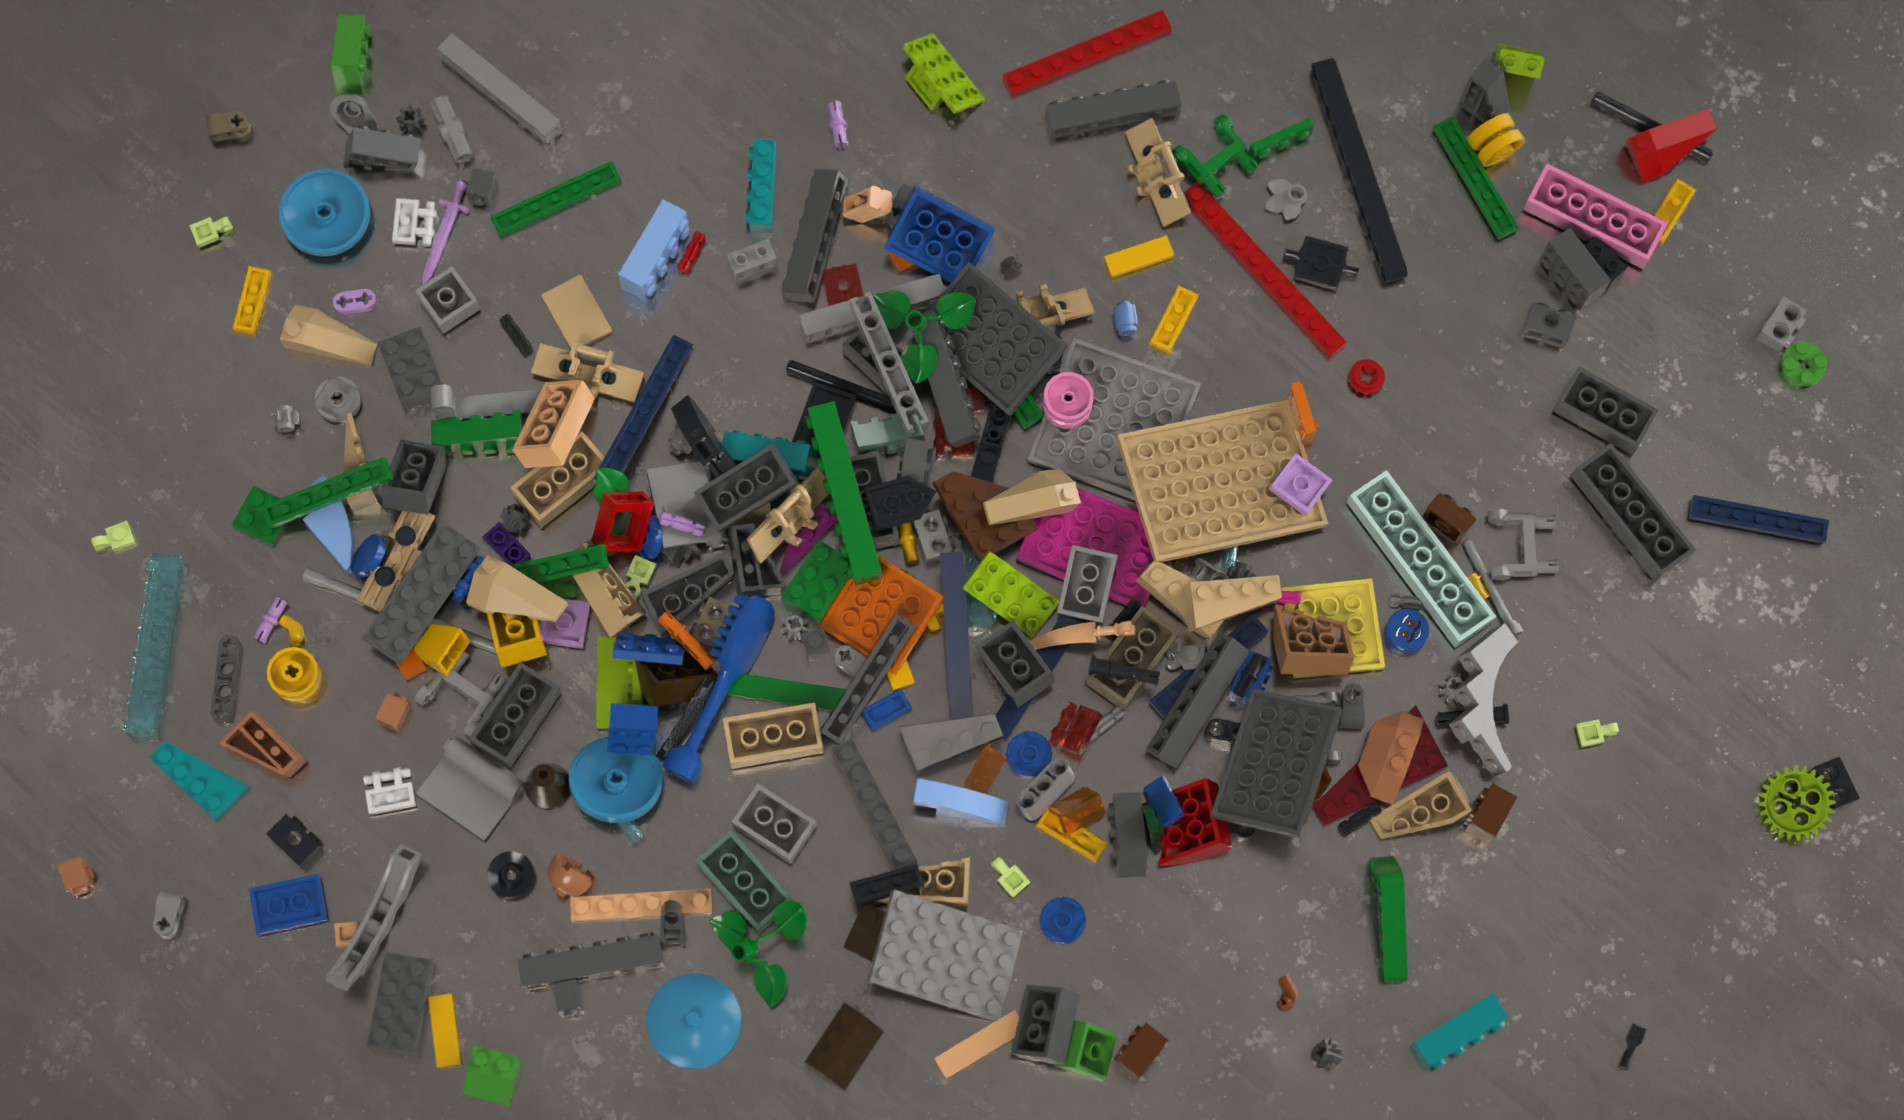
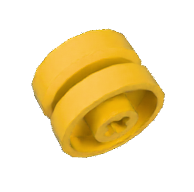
(1496, 140)
(285, 665)

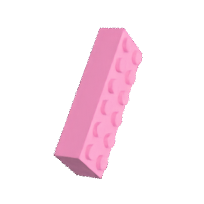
(1592, 213)

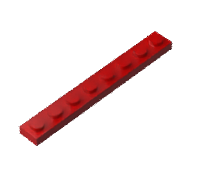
(1087, 52)

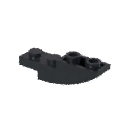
(701, 437)
(991, 444)

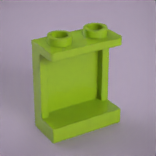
(1519, 61)

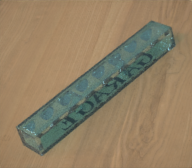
(154, 646)

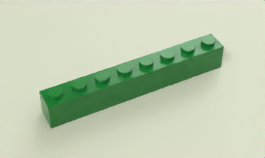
(844, 493)

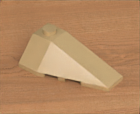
(353, 458)
(1037, 496)
(508, 591)
(1429, 807)

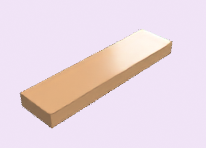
(978, 1045)

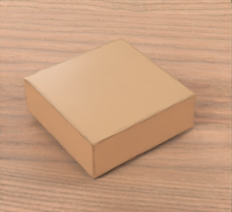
(344, 932)

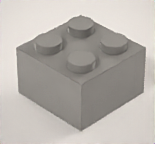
(447, 299)

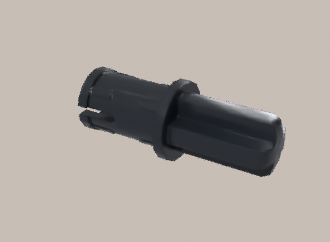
(1249, 675)

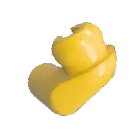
(295, 630)

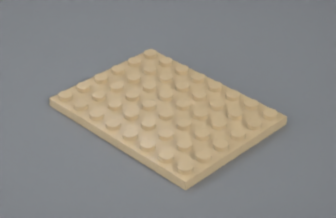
(1210, 478)

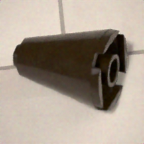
(547, 785)

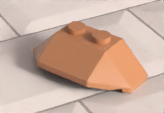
(1389, 754)

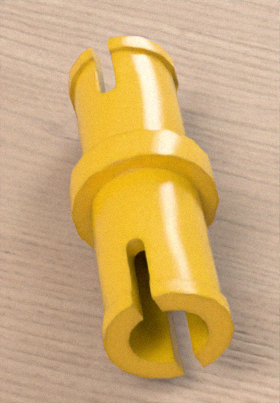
(908, 543)

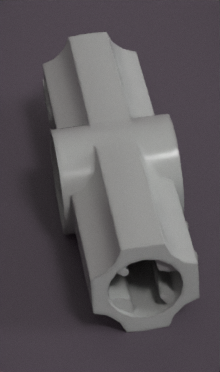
(451, 129)

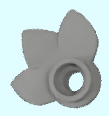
(1282, 199)

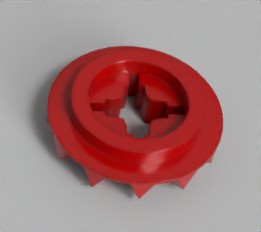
(1369, 367)

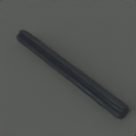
(1641, 121)
(830, 380)

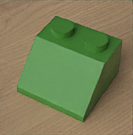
(1089, 1051)
(491, 1075)

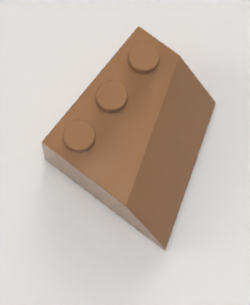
(1311, 644)

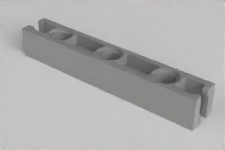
(499, 88)
(840, 318)
(895, 377)

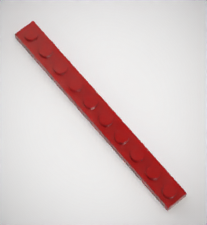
(1264, 270)

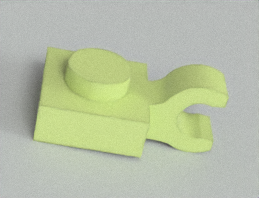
(207, 230)
(117, 537)
(1592, 733)
(1012, 879)

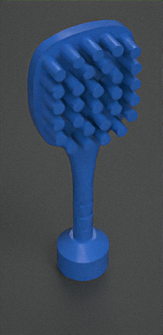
(738, 651)

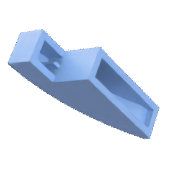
(333, 530)
(960, 802)

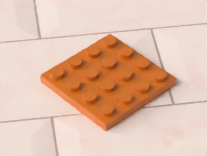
(866, 608)

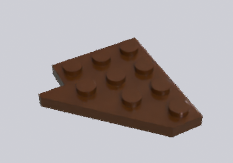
(965, 500)

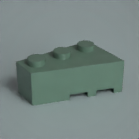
(883, 435)

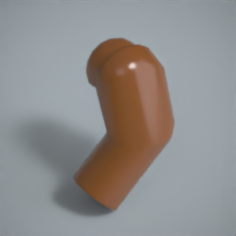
(1289, 994)

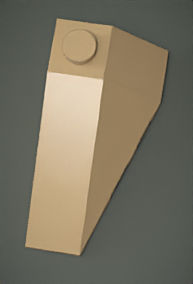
(319, 334)

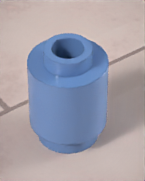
(1125, 318)

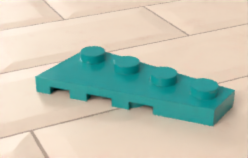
(202, 782)

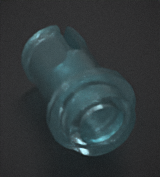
(1229, 557)
(631, 831)

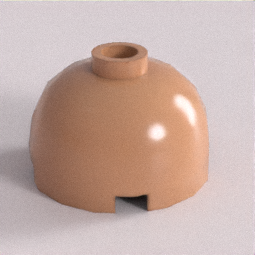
(569, 876)

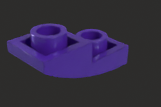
(505, 545)

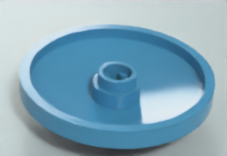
(324, 212)
(614, 785)
(694, 1021)

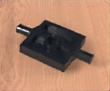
(1321, 263)

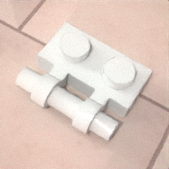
(406, 222)
(391, 797)

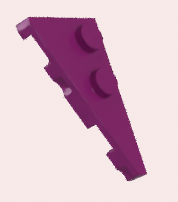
(809, 538)

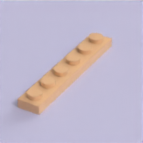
(639, 904)

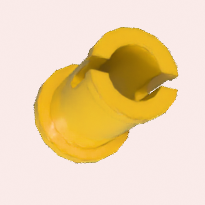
(1476, 582)

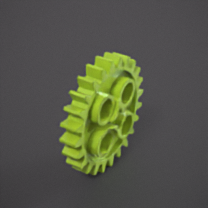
(1806, 784)

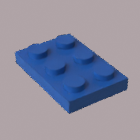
(647, 648)
(288, 904)

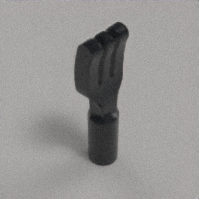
(1634, 1039)

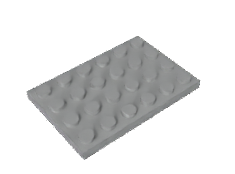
(945, 955)

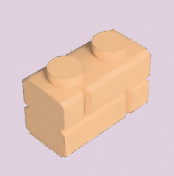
(867, 204)

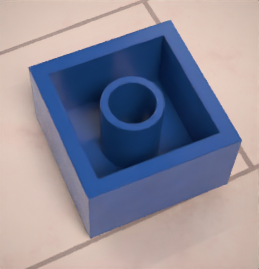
(632, 729)

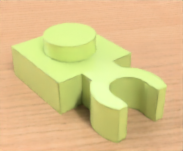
(639, 573)

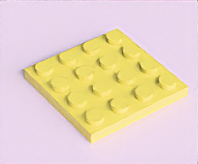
(1352, 604)

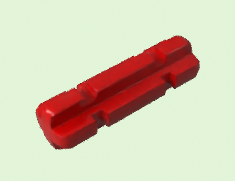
(691, 252)

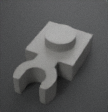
(1188, 658)

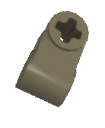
(223, 125)

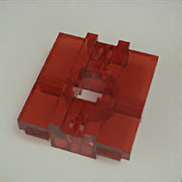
(849, 275)

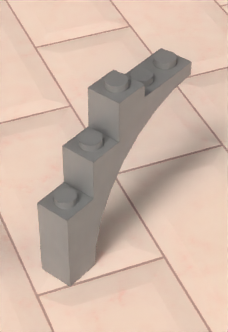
(1476, 695)
(377, 922)

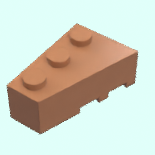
(263, 744)

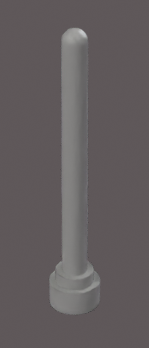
(1514, 627)

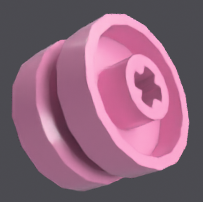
(1067, 400)

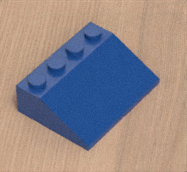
(938, 235)

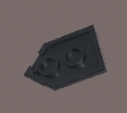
(897, 502)

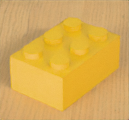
(516, 638)

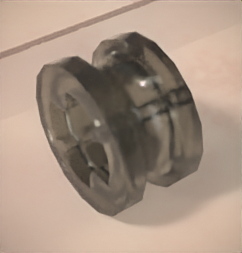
(1011, 264)

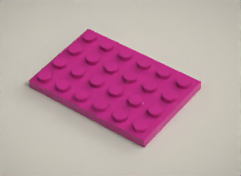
(1095, 526)

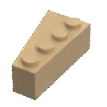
(1167, 587)
(609, 597)
(1222, 599)

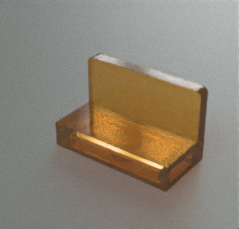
(985, 770)
(1078, 809)

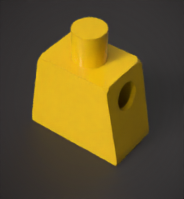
(441, 647)

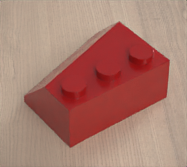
(1197, 832)

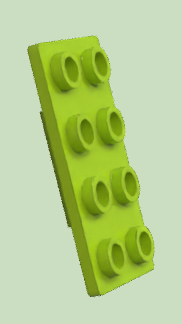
(939, 77)
(1010, 594)
(615, 682)

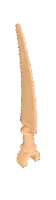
(1081, 634)

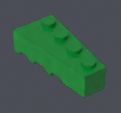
(478, 433)

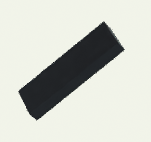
(880, 885)

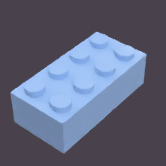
(654, 250)

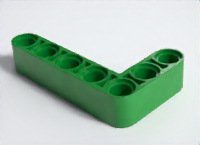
(1392, 917)

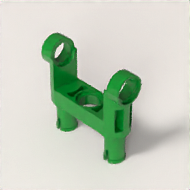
(1234, 151)

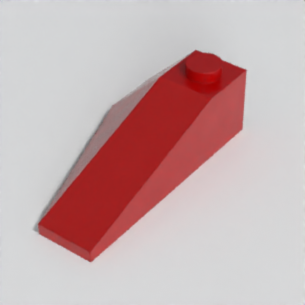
(1667, 144)

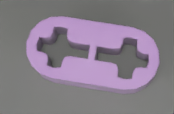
(353, 297)

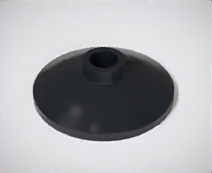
(504, 864)

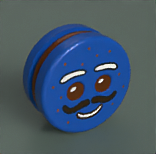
(1406, 631)

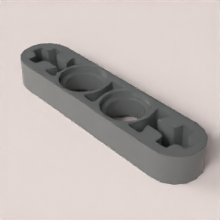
(226, 679)

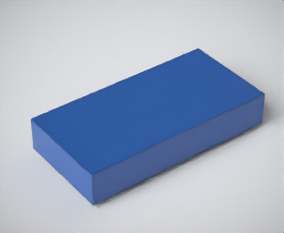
(886, 710)
(1164, 801)

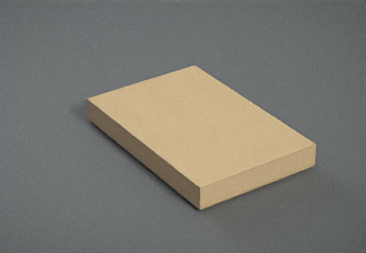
(576, 312)

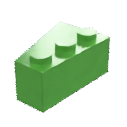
(349, 53)

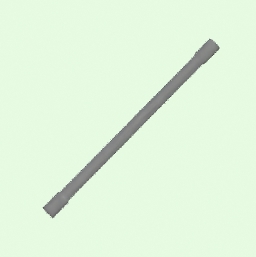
(323, 580)

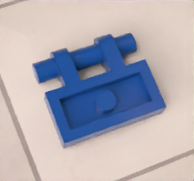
(463, 586)

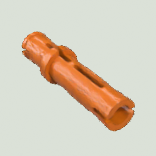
(679, 633)

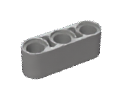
(1049, 779)

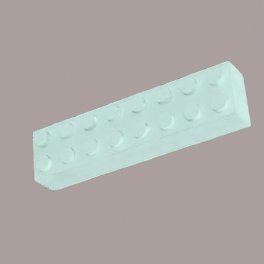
(1421, 559)

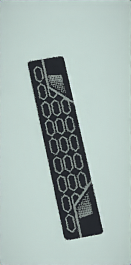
(687, 718)

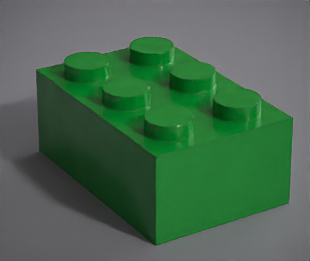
(817, 583)

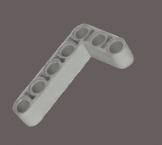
(447, 406)

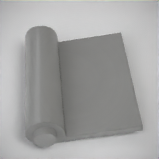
(673, 492)
(470, 788)

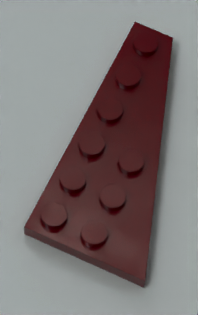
(1352, 793)

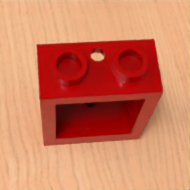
(615, 502)

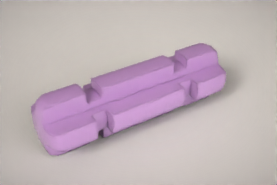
(682, 524)

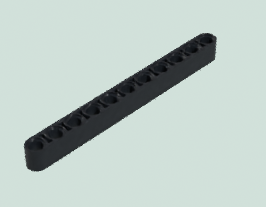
(1359, 170)

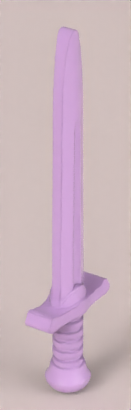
(445, 227)

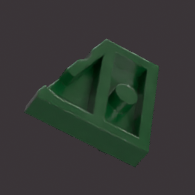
(1153, 823)

